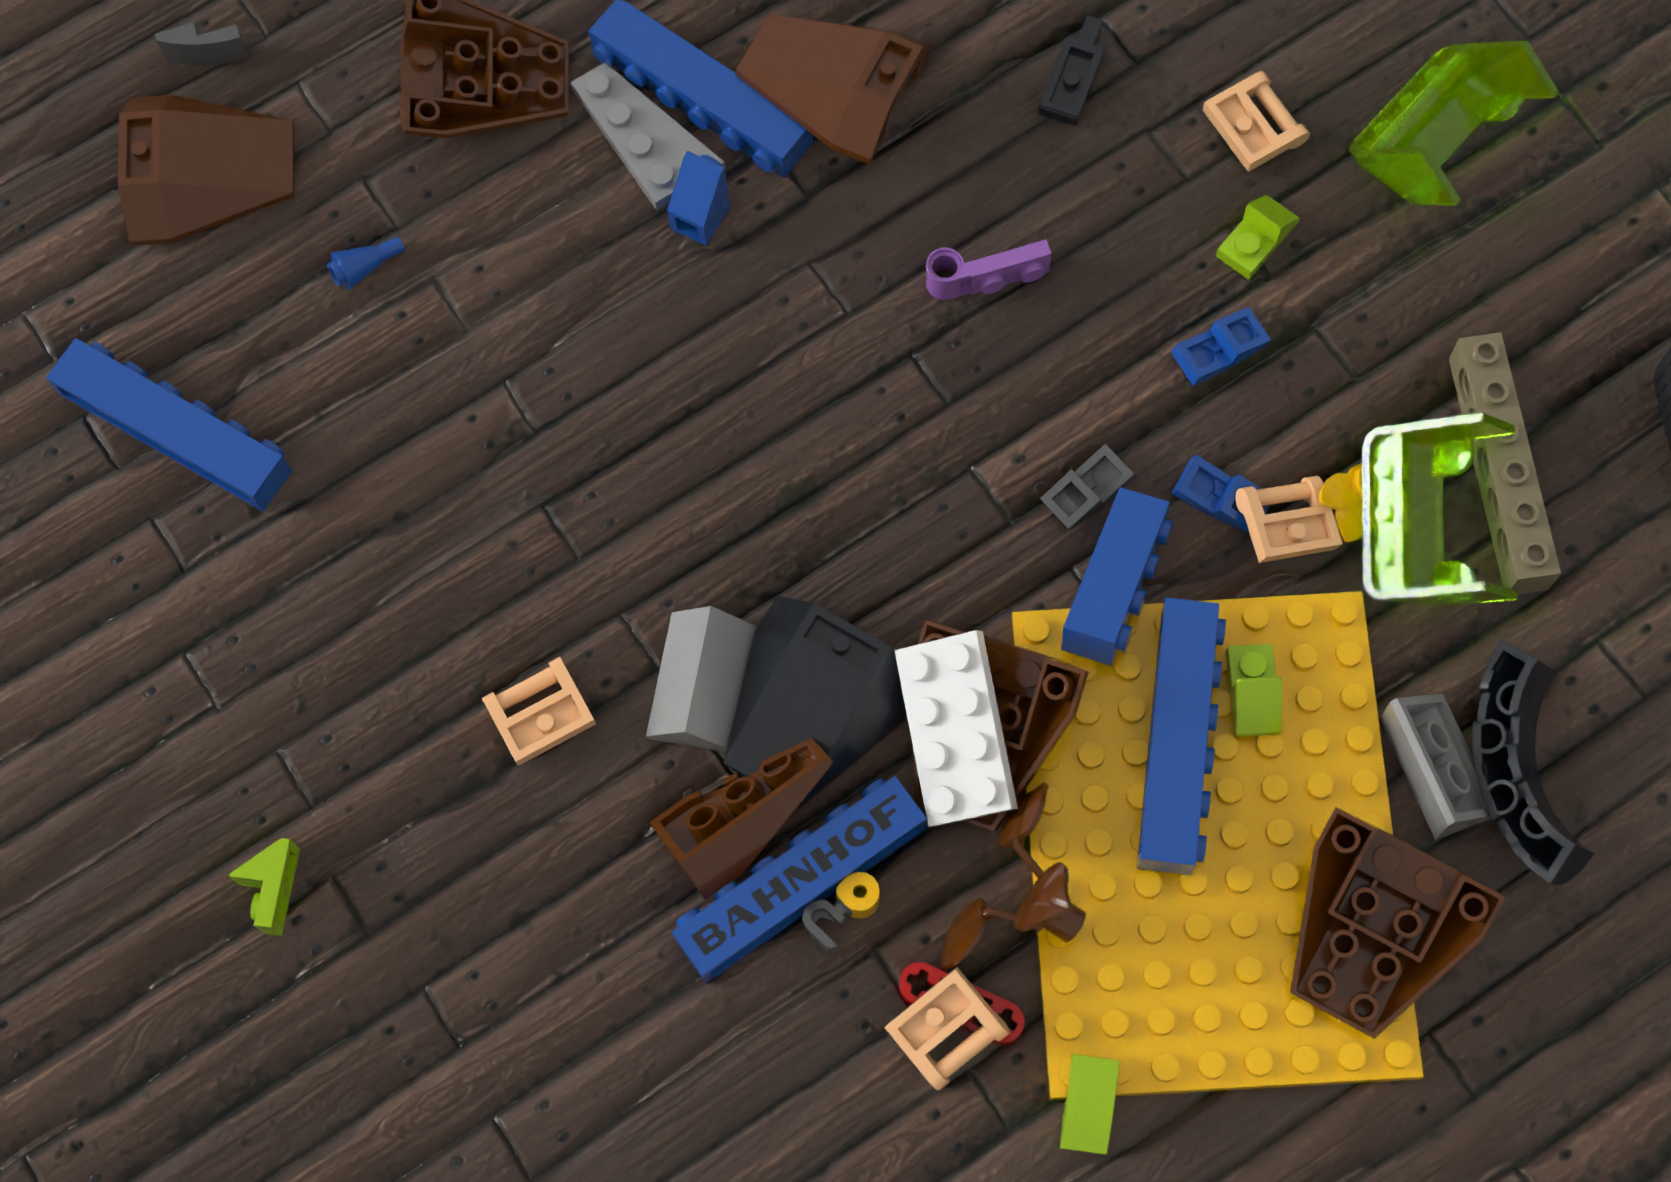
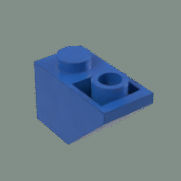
(698, 198)

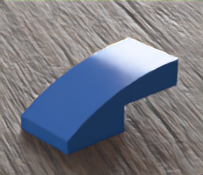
(1221, 347)
(1212, 491)

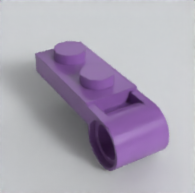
(987, 273)

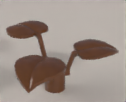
(1046, 905)

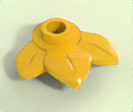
(1344, 495)

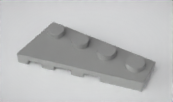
(638, 131)

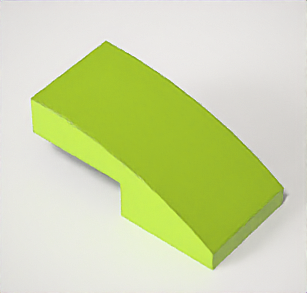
(1089, 1104)

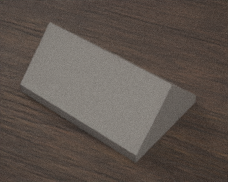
(700, 678)
(1435, 762)

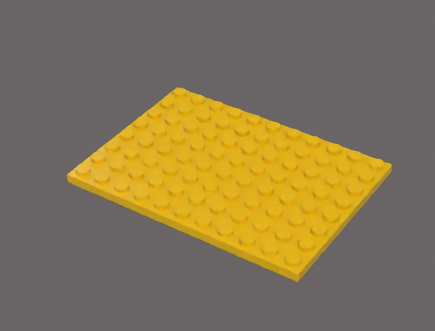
(1199, 967)

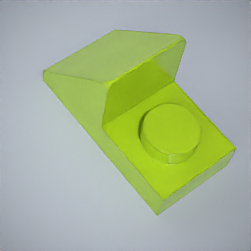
(1257, 235)
(1254, 690)
(274, 873)

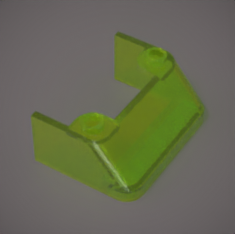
(1442, 109)
(1405, 510)

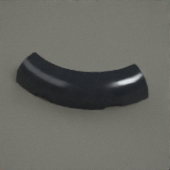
(1508, 766)

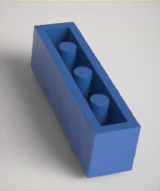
(1116, 575)

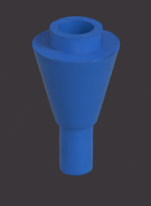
(355, 264)

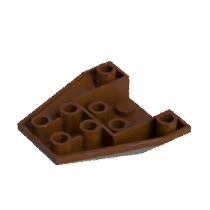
(477, 70)
(833, 77)
(198, 166)
(1035, 706)
(1382, 923)

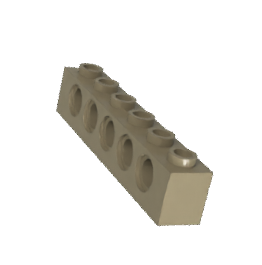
(1505, 467)

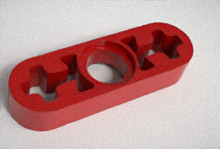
(998, 1004)

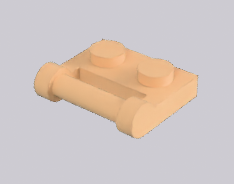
(1245, 126)
(1292, 531)
(544, 722)
(939, 1015)

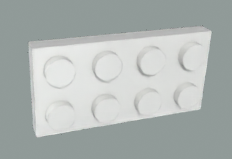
(955, 729)

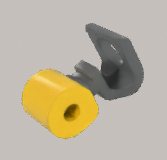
(855, 896)

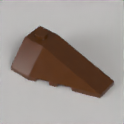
(727, 829)

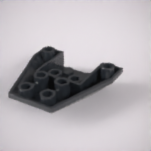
(814, 681)

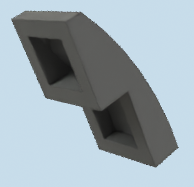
(216, 47)
(1088, 488)

